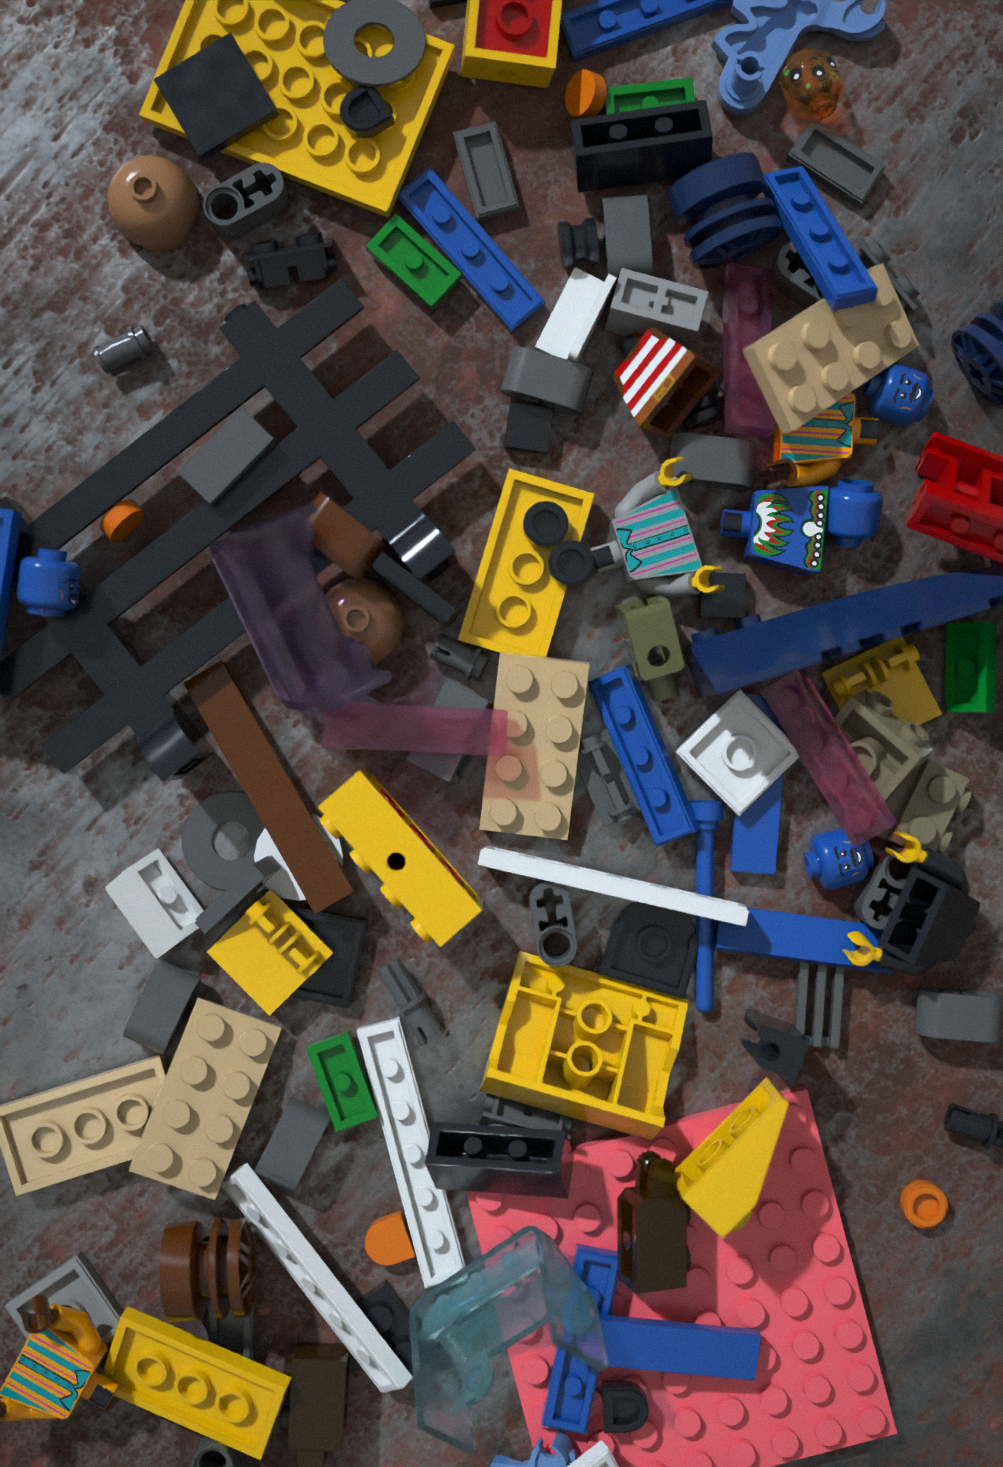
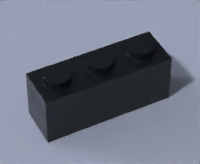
(640, 145)
(500, 1159)

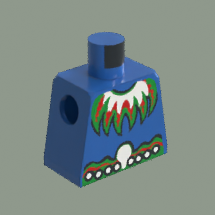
(782, 528)

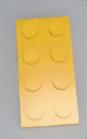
(514, 594)
(195, 1382)

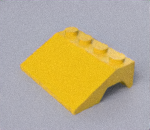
(585, 1046)

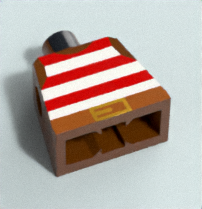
(661, 380)

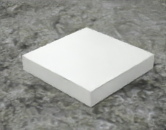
(738, 752)

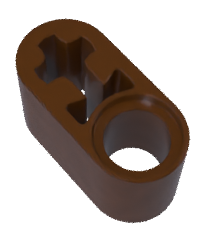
(344, 539)

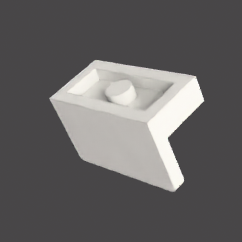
(575, 315)
(155, 902)

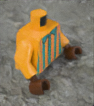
(820, 445)
(55, 1366)

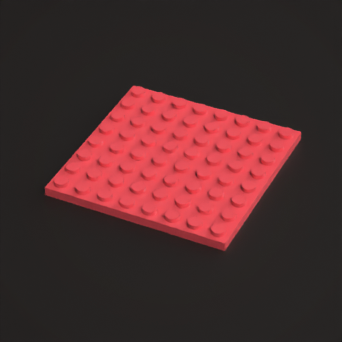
(777, 1274)

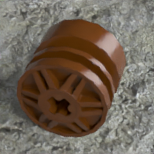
(204, 1269)

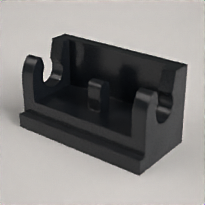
(779, 1044)

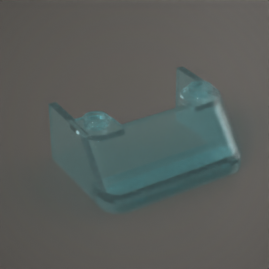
(484, 1312)

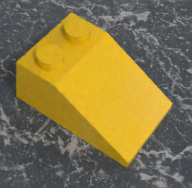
(730, 1165)

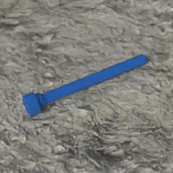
(708, 816)

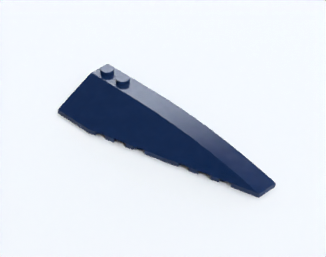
(835, 628)

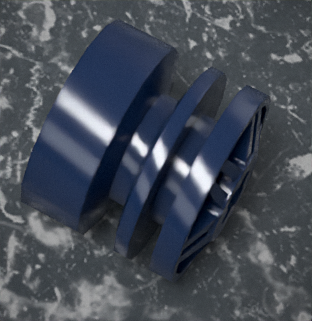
(724, 210)
(980, 353)

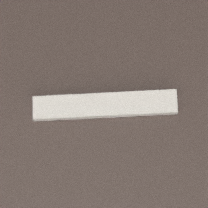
(614, 885)
(407, 1141)
(315, 1279)

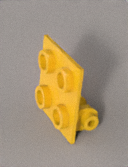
(888, 670)
(270, 952)

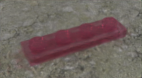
(745, 320)
(417, 729)
(828, 757)

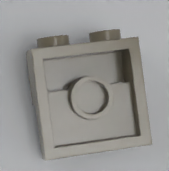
(882, 741)
(927, 805)

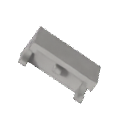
(654, 302)

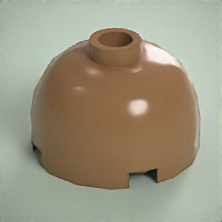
(153, 202)
(369, 615)

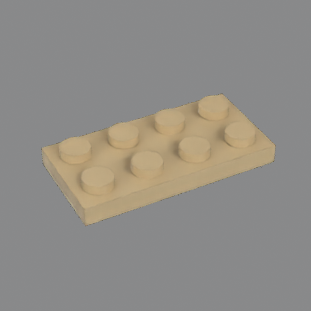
(829, 353)
(535, 781)
(205, 1098)
(79, 1125)

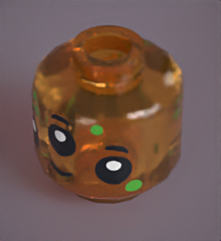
(811, 84)

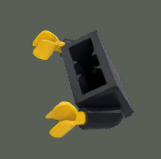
(928, 918)

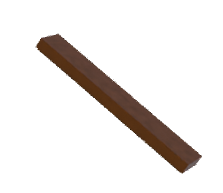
(269, 787)

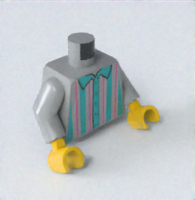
(656, 540)

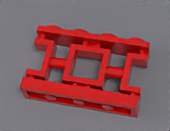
(959, 503)

